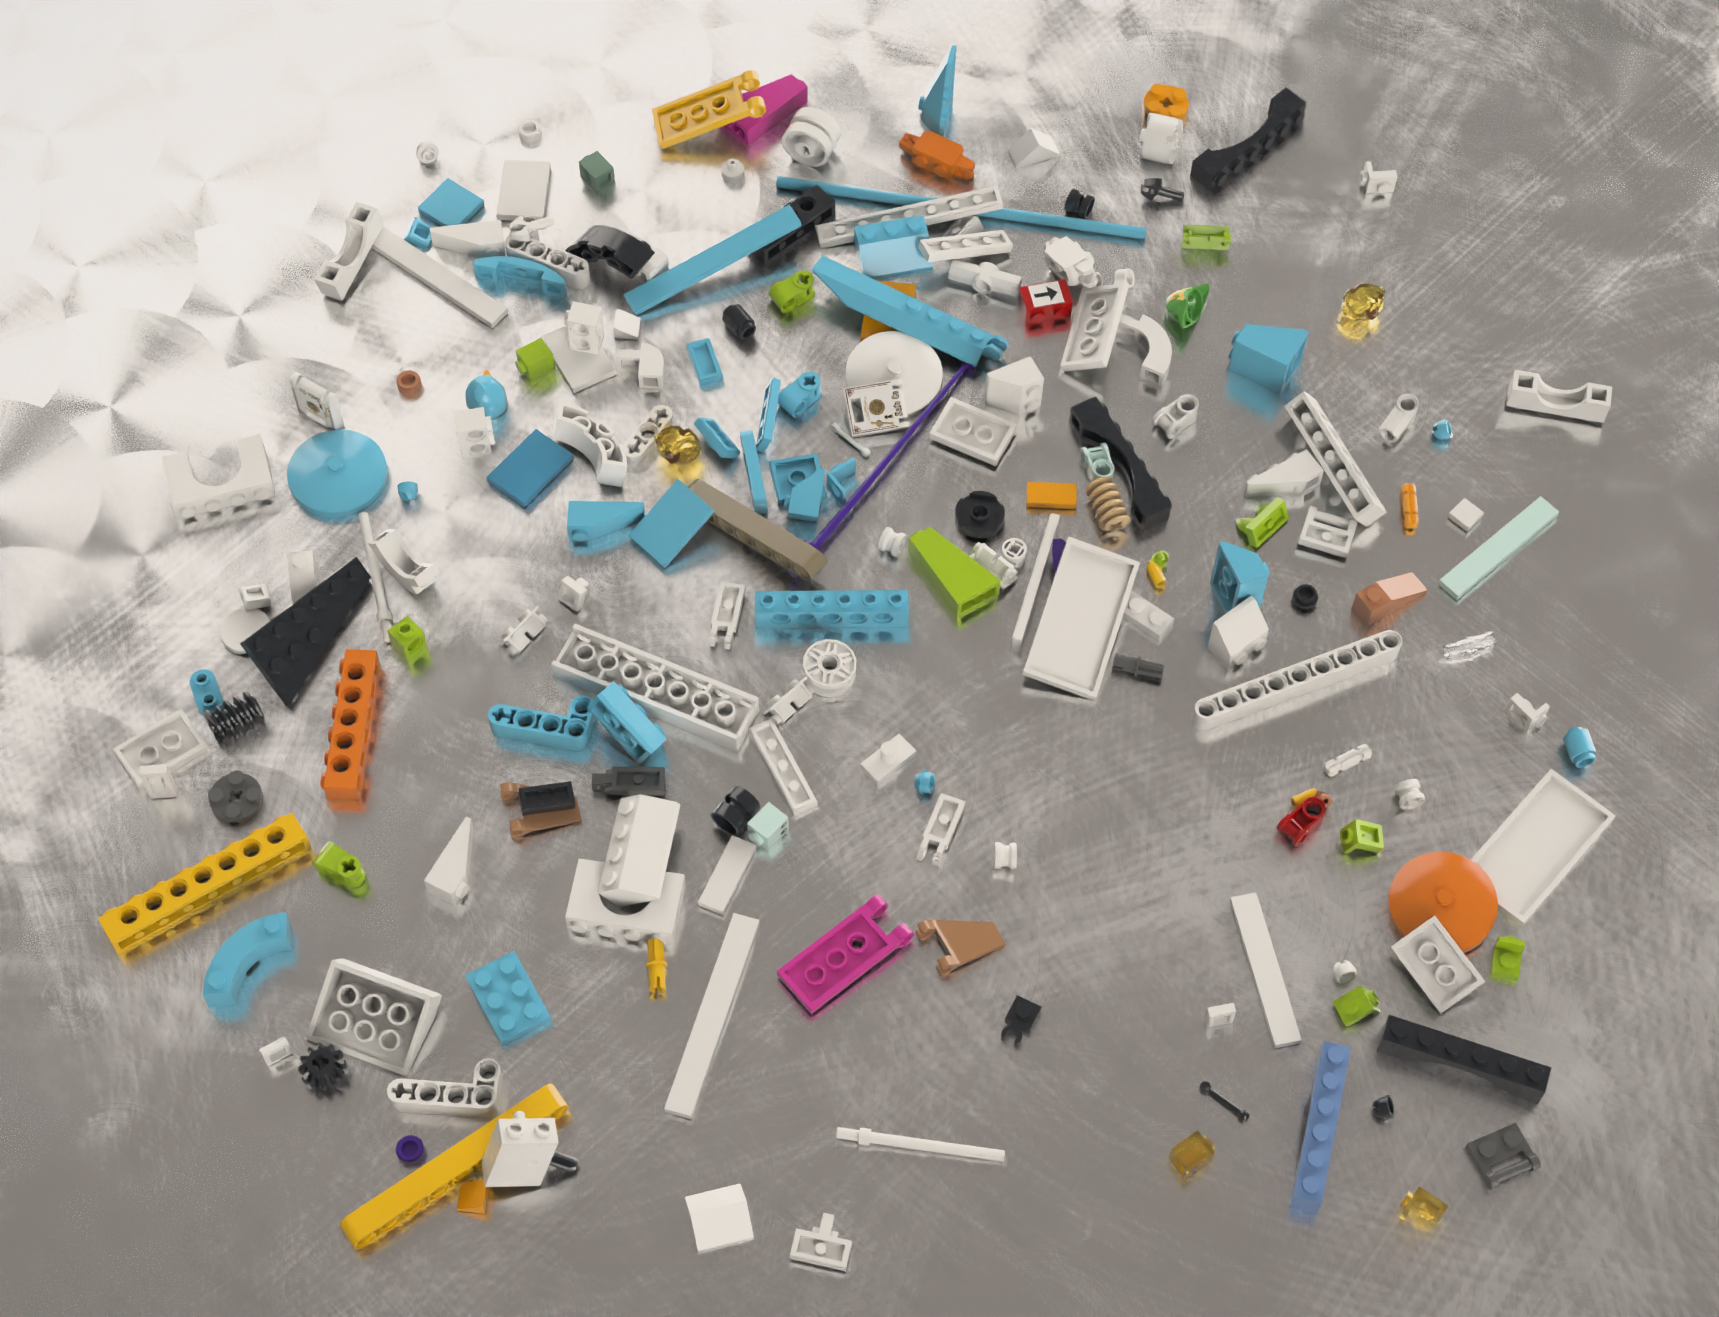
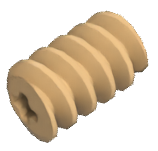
(1107, 504)

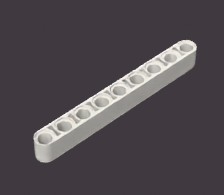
(1289, 688)

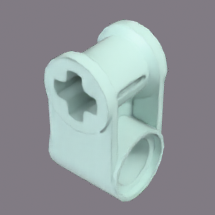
(1097, 462)

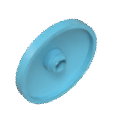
(337, 473)

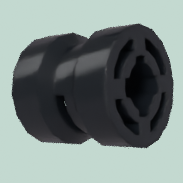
(1079, 203)

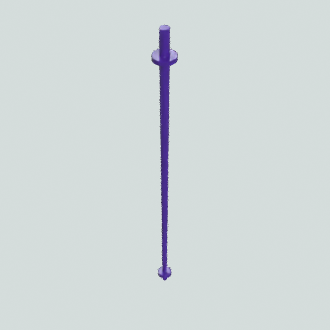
(846, 508)

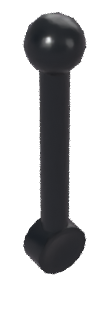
(1205, 1087)

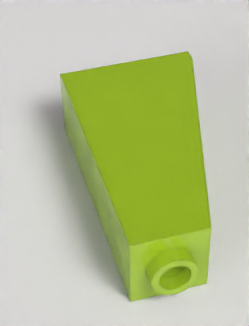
(952, 572)

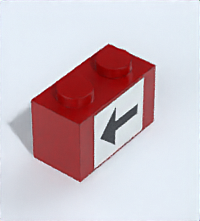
(1045, 301)

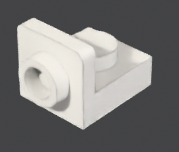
(1524, 714)

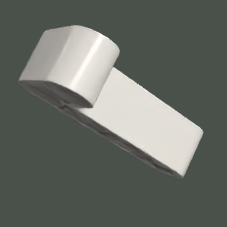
(569, 266)
(446, 1091)

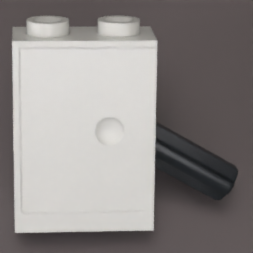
(522, 1152)

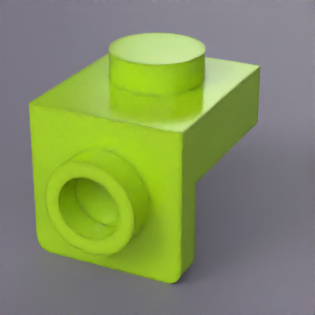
(1357, 1005)

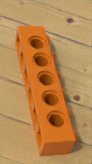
(347, 784)

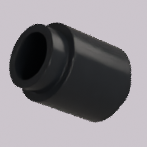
(739, 321)

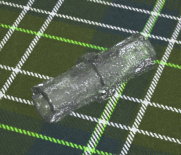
(1469, 645)

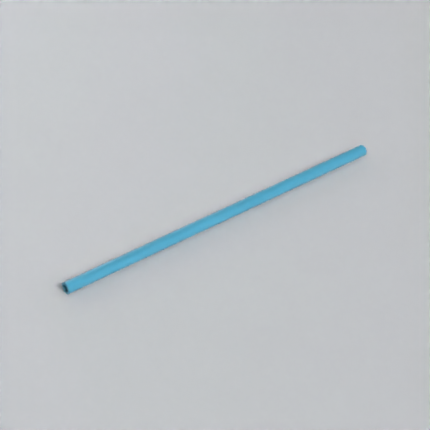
(1004, 214)

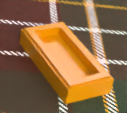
(1051, 495)

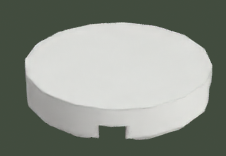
(239, 626)

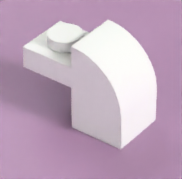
(646, 362)

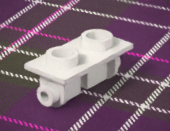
(1001, 568)
(529, 623)
(796, 693)

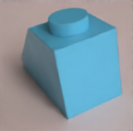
(805, 498)

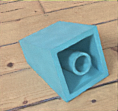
(1267, 354)

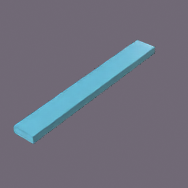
(712, 260)

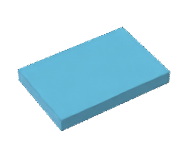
(671, 523)

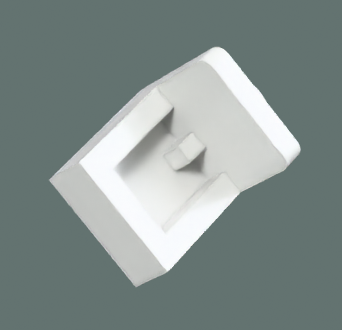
(1377, 181)

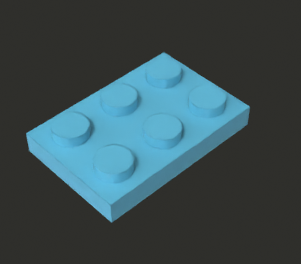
(508, 998)

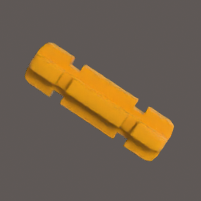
(1409, 506)

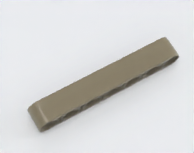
(760, 533)

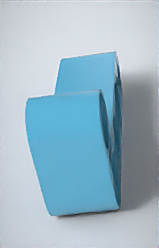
(507, 720)

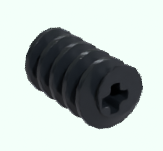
(233, 714)

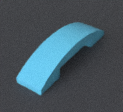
(522, 269)

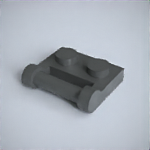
(1499, 1147)

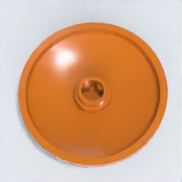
(1451, 890)

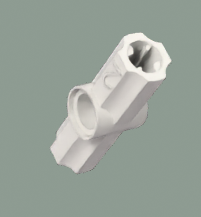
(985, 277)

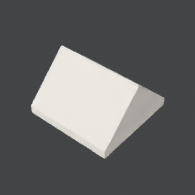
(719, 1217)

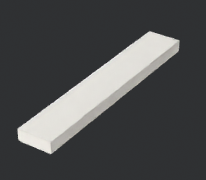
(1035, 583)
(1265, 970)

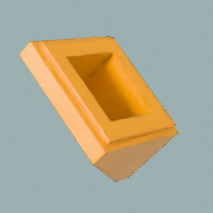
(473, 1197)

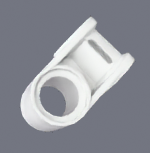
(1174, 418)

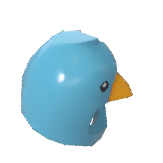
(486, 393)

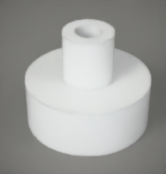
(732, 170)

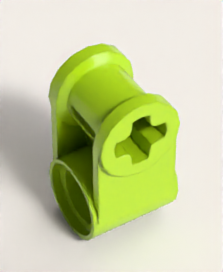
(791, 293)
(340, 865)

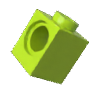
(407, 638)

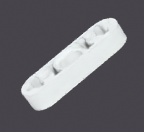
(647, 444)

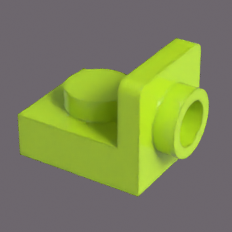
(1362, 836)
(1507, 958)

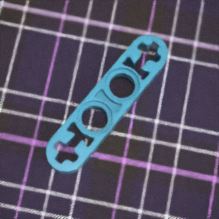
(753, 472)

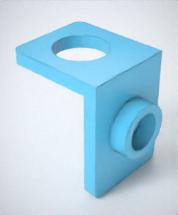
(837, 474)

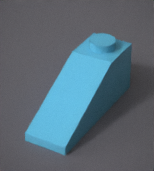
(598, 518)

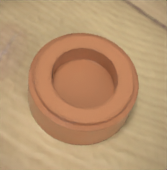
(408, 382)

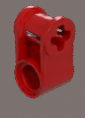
(1299, 823)

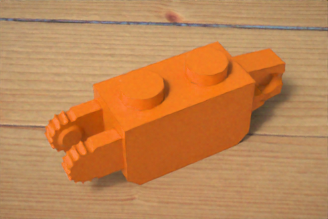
(938, 155)

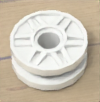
(832, 654)

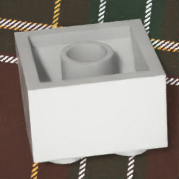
(1015, 387)
(1238, 633)

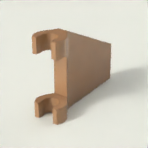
(539, 821)
(961, 940)

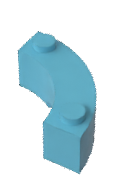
(240, 952)

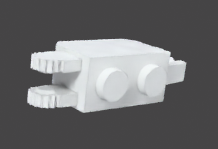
(1070, 262)

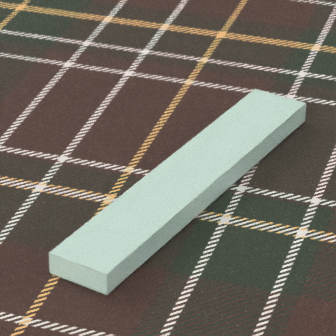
(1498, 548)

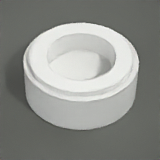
(529, 131)

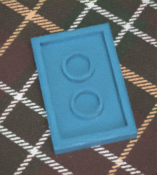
(530, 468)

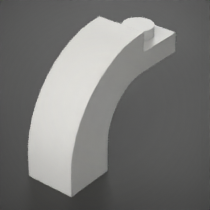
(1153, 341)
(402, 563)

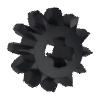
(333, 1067)

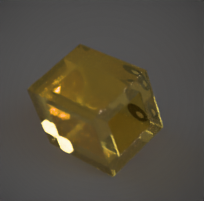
(1192, 1154)

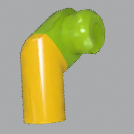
(1155, 567)

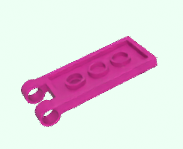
(834, 963)

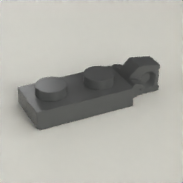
(631, 781)

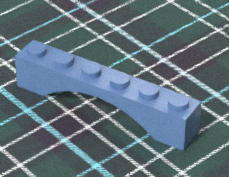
(1320, 1127)

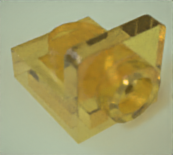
(1427, 1205)

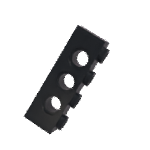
(812, 209)

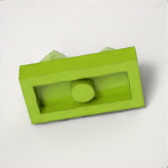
(1266, 522)

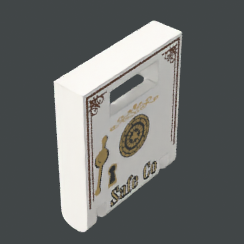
(313, 405)
(880, 408)

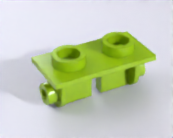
(1206, 237)

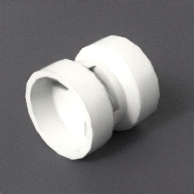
(1015, 552)

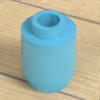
(1580, 747)

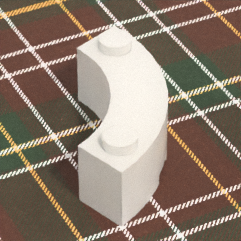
(594, 440)

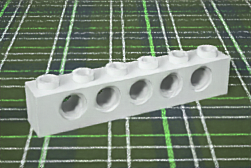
(1335, 459)

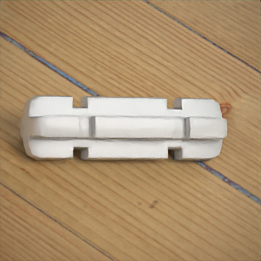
(1347, 760)

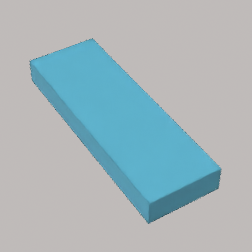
(768, 415)

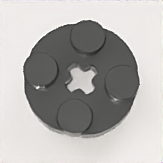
(233, 784)

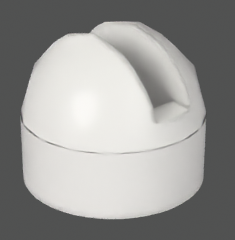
(1344, 972)

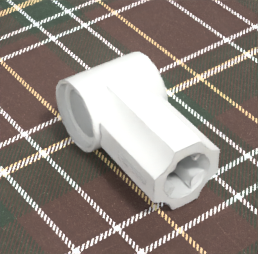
(1399, 418)

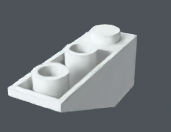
(1290, 477)

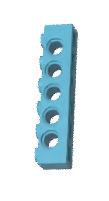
(831, 609)

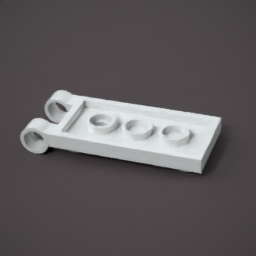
(1095, 329)

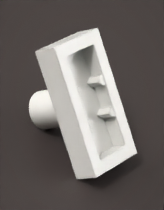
(888, 759)

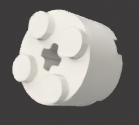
(1161, 138)

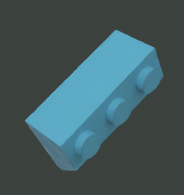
(891, 247)
(1238, 575)
(627, 722)

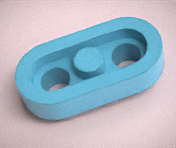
(205, 691)

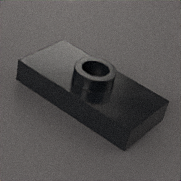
(546, 798)

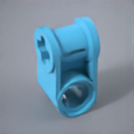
(800, 394)

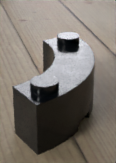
(613, 245)

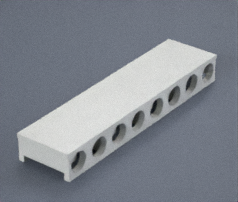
(658, 689)

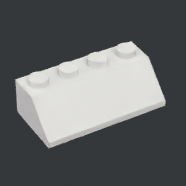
(639, 850)

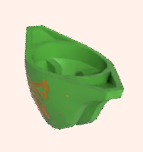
(1187, 304)

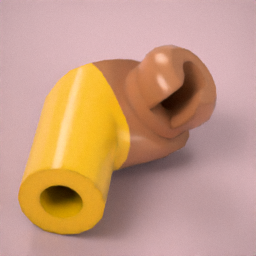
(1300, 798)

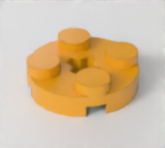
(1168, 94)

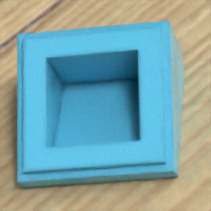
(418, 233)

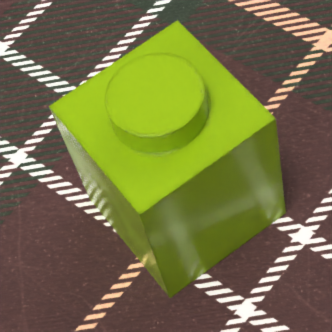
(534, 359)

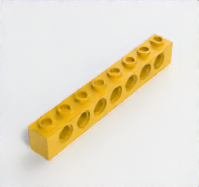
(198, 894)

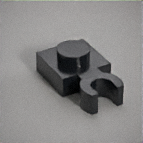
(1021, 1017)

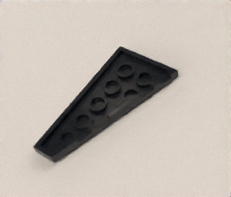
(298, 636)

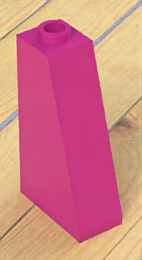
(780, 99)

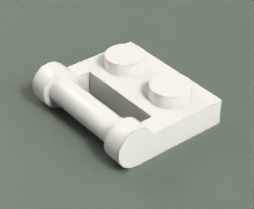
(1327, 537)

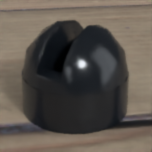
(1384, 1106)

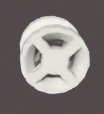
(892, 542)
(1409, 794)
(1005, 855)

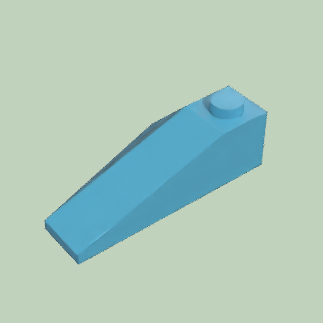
(938, 98)

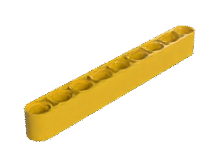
(440, 1173)

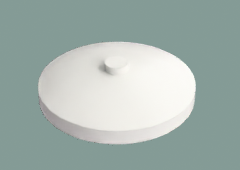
(897, 356)

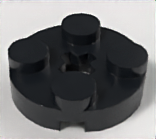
(979, 527)

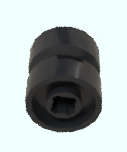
(732, 813)

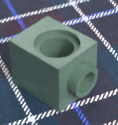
(596, 171)

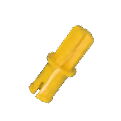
(656, 965)

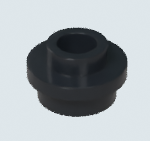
(1308, 591)

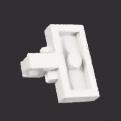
(821, 1246)

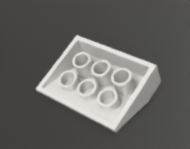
(373, 1015)

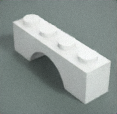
(361, 231)
(1531, 393)

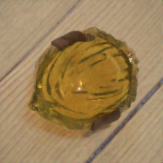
(1363, 302)
(677, 444)

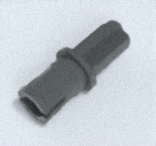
(1137, 666)

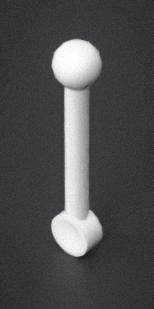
(865, 452)

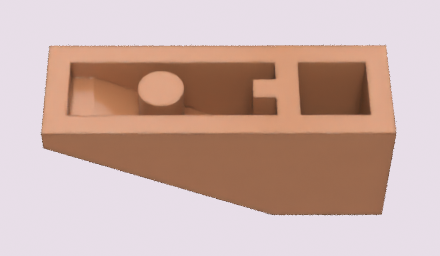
(1386, 597)

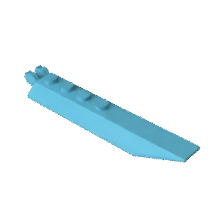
(909, 314)

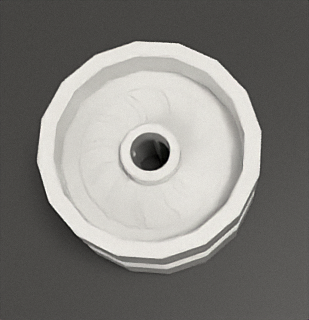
(811, 136)

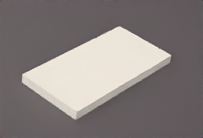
(1081, 618)
(1540, 844)

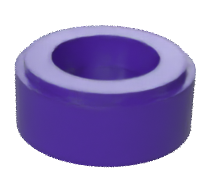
(410, 1150)

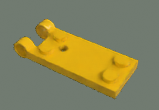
(700, 111)

